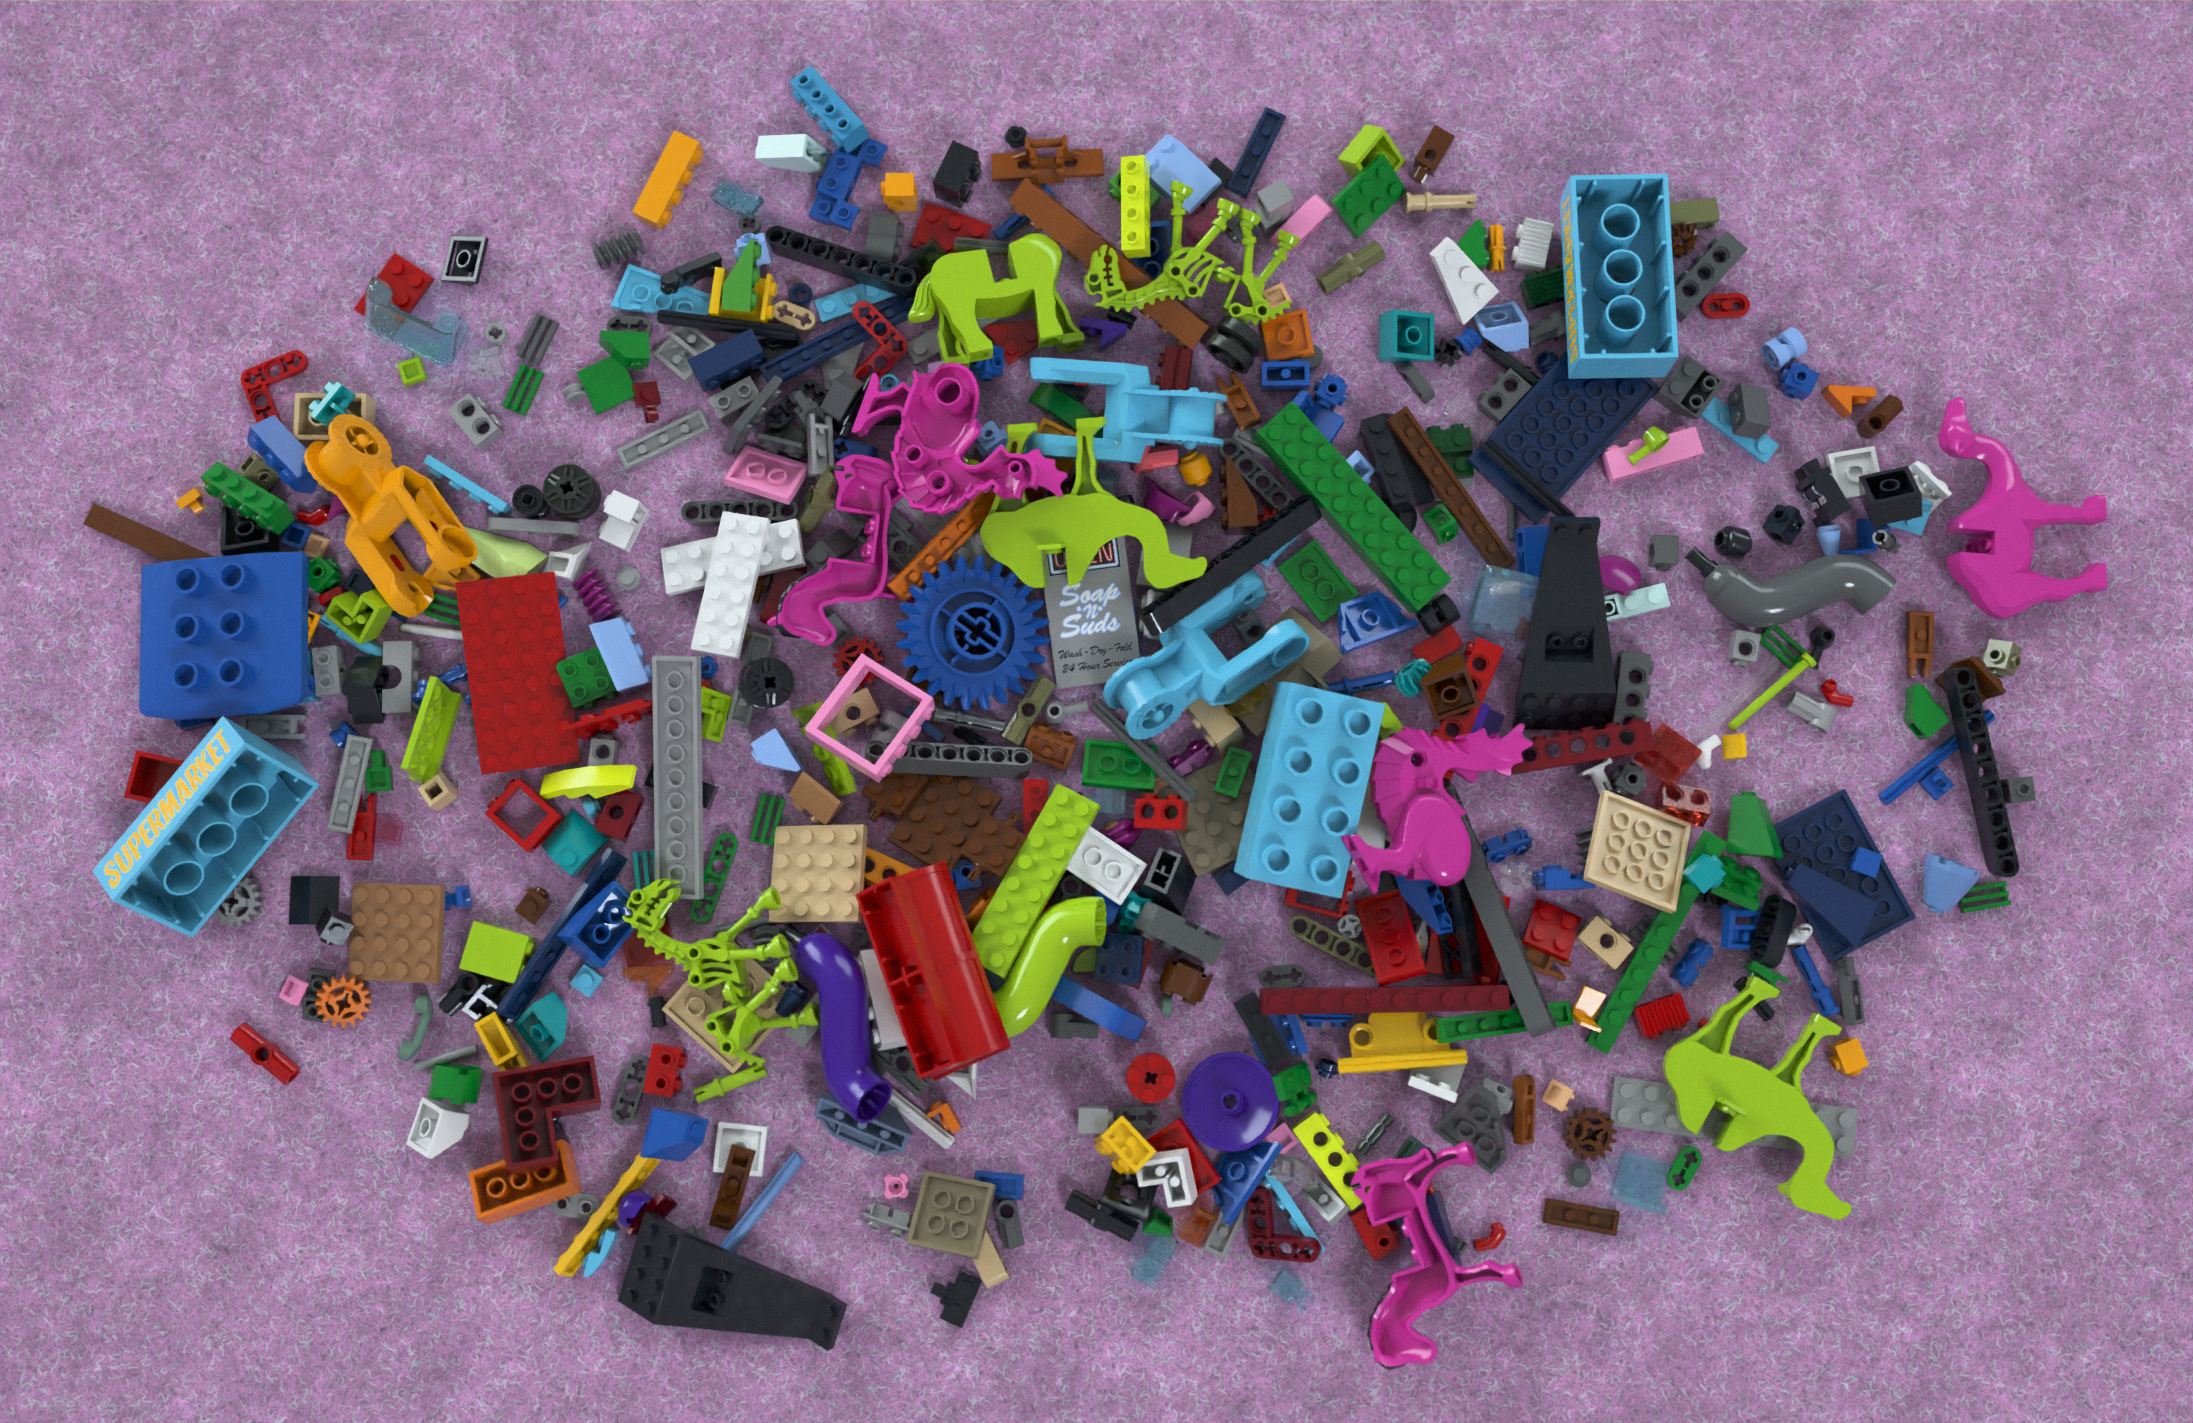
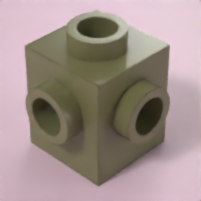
(259, 472)
(2002, 657)

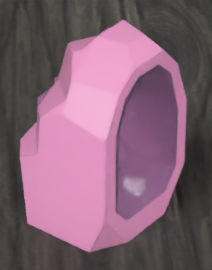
(1201, 509)

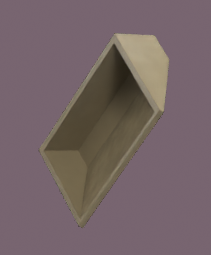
(1306, 671)

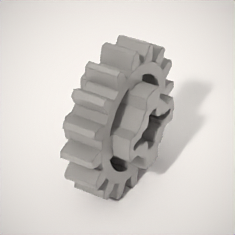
(233, 912)

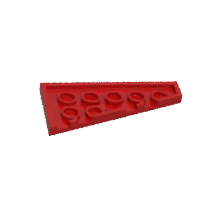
(612, 717)

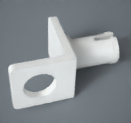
(1597, 772)

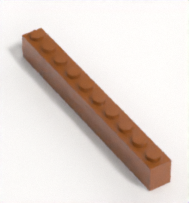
(1082, 240)

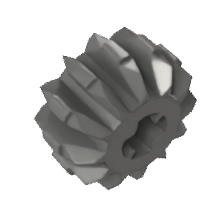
(764, 936)

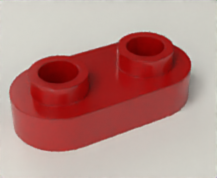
(1723, 306)

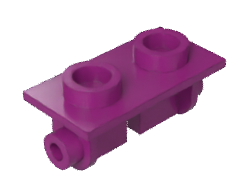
(1196, 752)

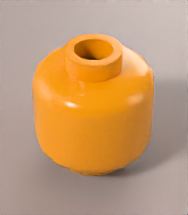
(1195, 468)

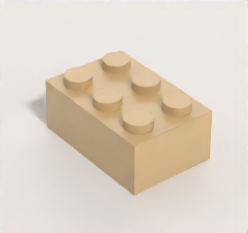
(309, 430)

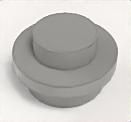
(628, 578)

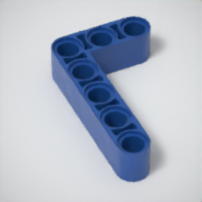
(1099, 1009)

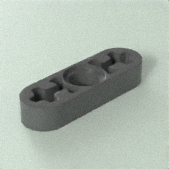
(632, 1109)

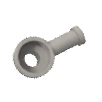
(1064, 710)

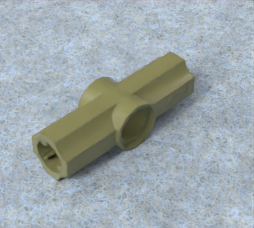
(1350, 267)
(819, 500)
(1021, 724)

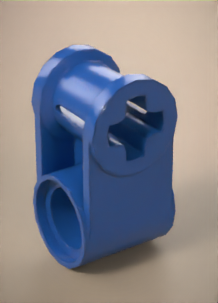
(852, 448)

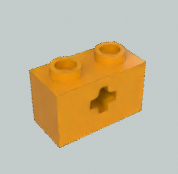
(900, 191)

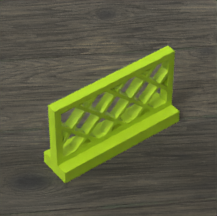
(431, 731)

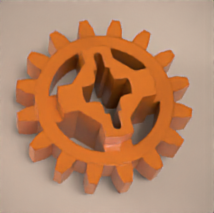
(333, 997)

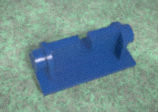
(1516, 843)
(1697, 953)

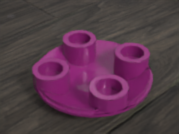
(1619, 574)

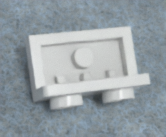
(1930, 487)

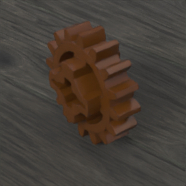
(1599, 1129)

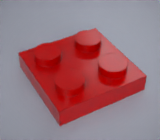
(1551, 930)

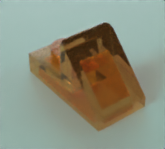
(655, 975)

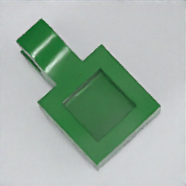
(379, 777)
(1762, 972)

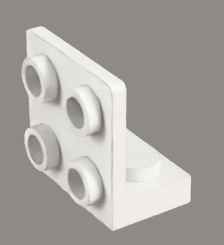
(1438, 1081)

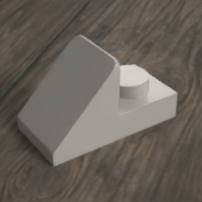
(1326, 1202)

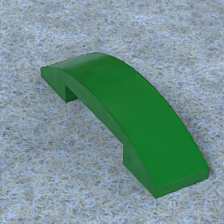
(1060, 406)

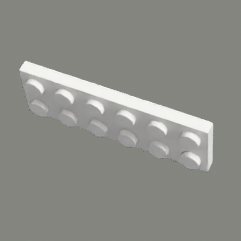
(689, 563)
(730, 585)

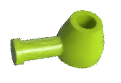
(1654, 441)

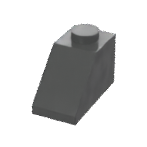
(835, 545)

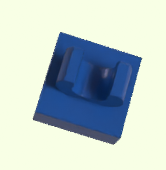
(1936, 783)

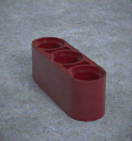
(779, 585)

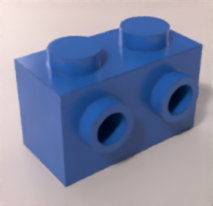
(1284, 376)

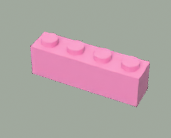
(1682, 447)

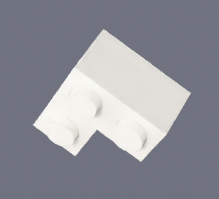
(624, 520)
(1175, 1173)

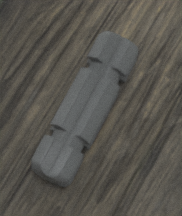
(1375, 1133)

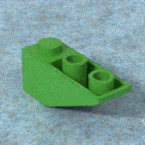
(741, 283)

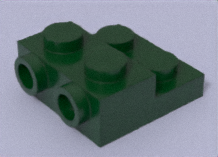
(1455, 447)

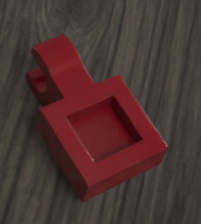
(647, 397)

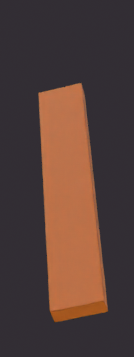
(942, 544)

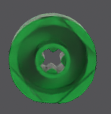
(455, 1082)

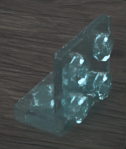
(1641, 1182)

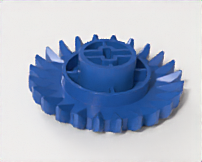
(934, 622)

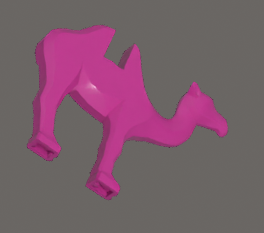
(1999, 560)

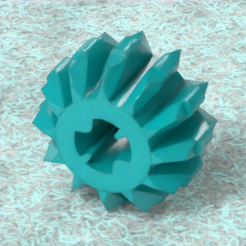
(1409, 677)

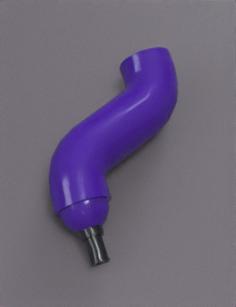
(842, 1022)

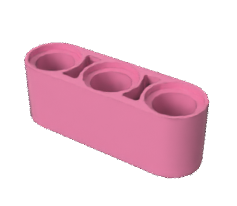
(1305, 220)

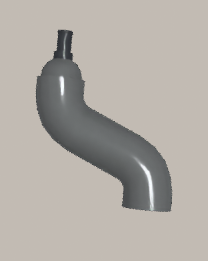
(1793, 592)

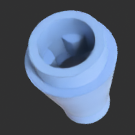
(1829, 539)

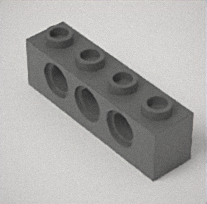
(1729, 252)
(1643, 667)

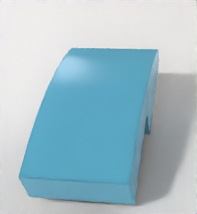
(596, 1257)

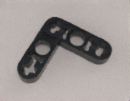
(775, 411)

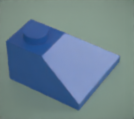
(673, 1134)

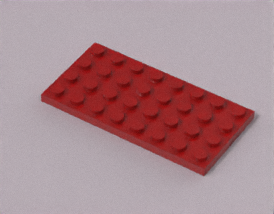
(511, 661)

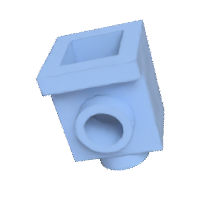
(1361, 466)

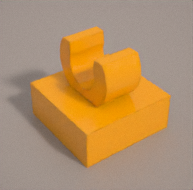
(192, 500)

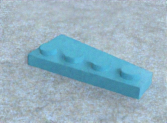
(642, 293)

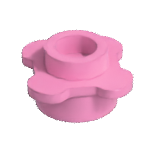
(891, 1191)

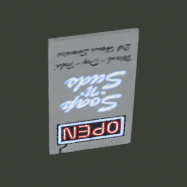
(1091, 621)

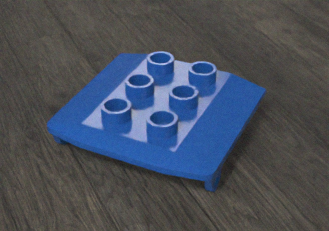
(224, 636)

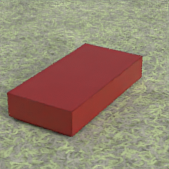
(1438, 645)

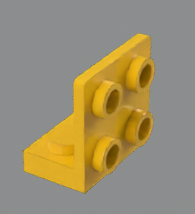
(1124, 1147)

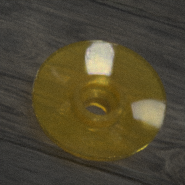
(1248, 703)

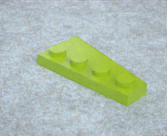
(834, 767)

